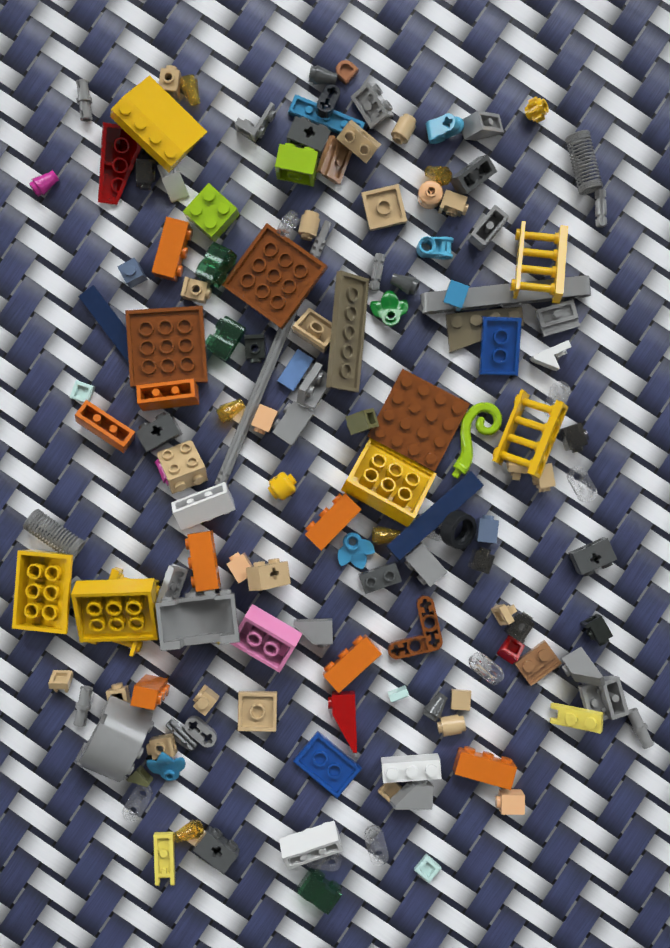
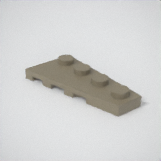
(466, 327)

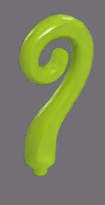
(466, 456)

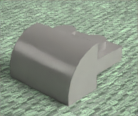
(605, 699)

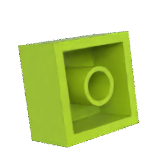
(296, 164)
(211, 212)

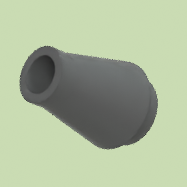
(322, 76)
(405, 283)
(435, 707)

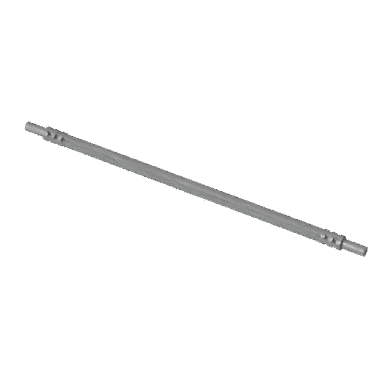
(264, 377)

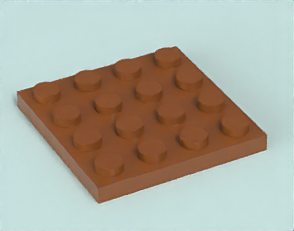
(274, 276)
(166, 345)
(418, 420)

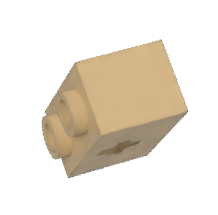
(358, 141)
(268, 575)

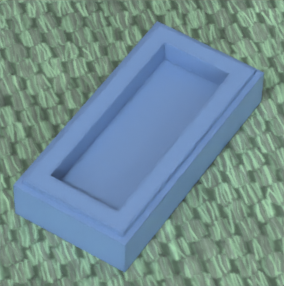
(295, 370)

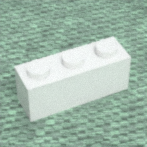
(203, 506)
(411, 768)
(310, 844)

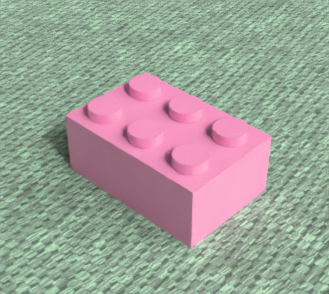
(267, 638)

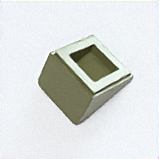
(140, 777)

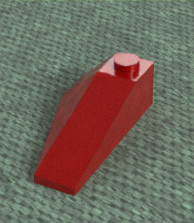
(116, 162)

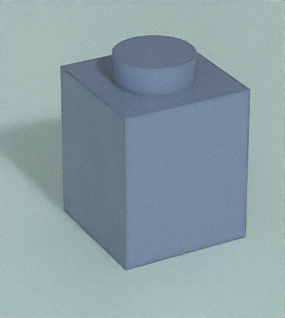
(132, 273)
(487, 529)

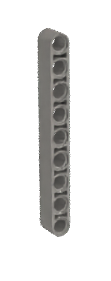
(501, 295)

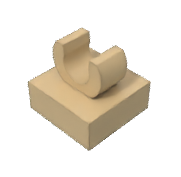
(516, 470)
(504, 613)
(60, 680)

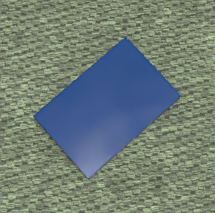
(500, 346)
(327, 764)

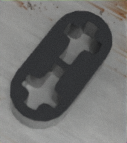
(330, 102)

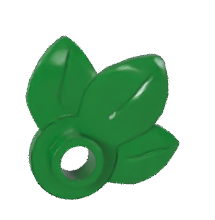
(389, 306)

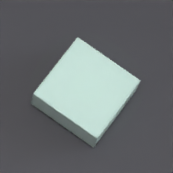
(82, 391)
(398, 693)
(427, 868)

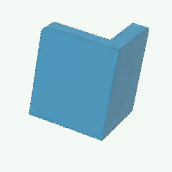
(456, 294)

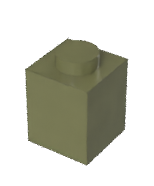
(362, 421)

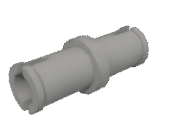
(84, 100)
(83, 706)
(640, 728)

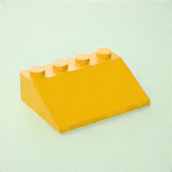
(157, 123)
(389, 482)
(42, 591)
(115, 610)

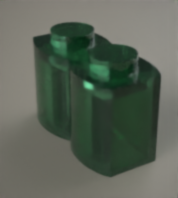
(216, 265)
(225, 338)
(319, 890)

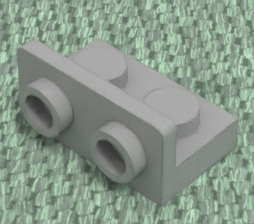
(372, 105)
(312, 387)
(172, 582)

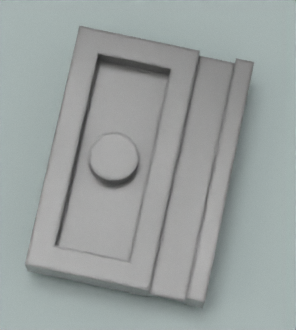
(557, 318)

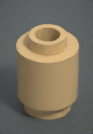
(403, 129)
(309, 225)
(451, 725)

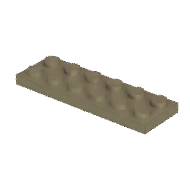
(347, 332)

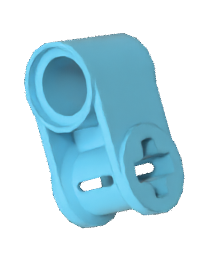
(443, 128)
(439, 247)

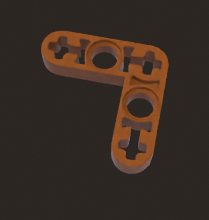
(424, 639)

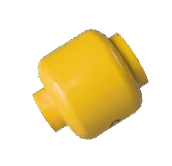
(282, 486)

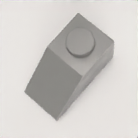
(481, 125)
(317, 631)
(582, 668)
(414, 796)

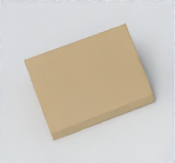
(313, 329)

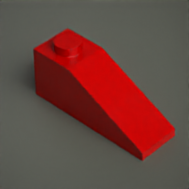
(345, 715)

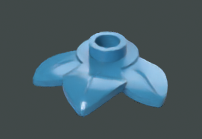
(355, 553)
(166, 766)

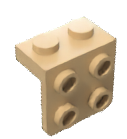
(182, 466)

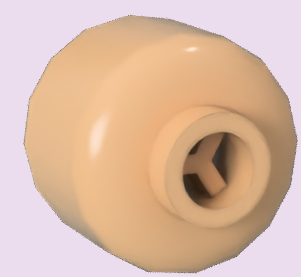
(430, 200)

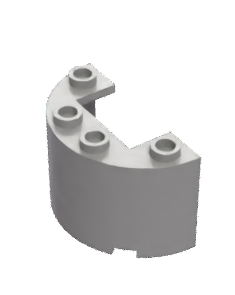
(197, 619)
(116, 740)

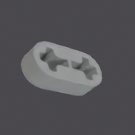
(197, 735)

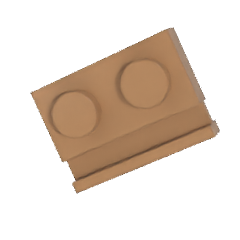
(334, 160)
(537, 662)

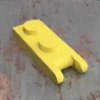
(577, 718)
(164, 857)

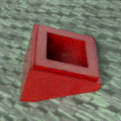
(510, 649)

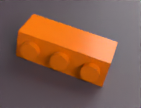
(172, 249)
(167, 394)
(105, 426)
(332, 521)
(203, 561)
(351, 662)
(150, 692)
(484, 767)

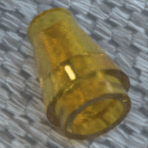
(190, 88)
(439, 174)
(229, 410)
(383, 535)
(190, 831)

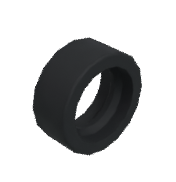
(449, 526)

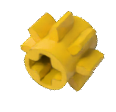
(536, 109)

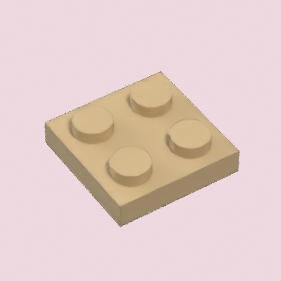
(384, 207)
(257, 711)

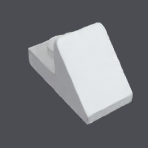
(173, 183)
(547, 359)

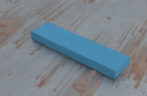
(306, 108)

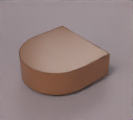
(346, 71)

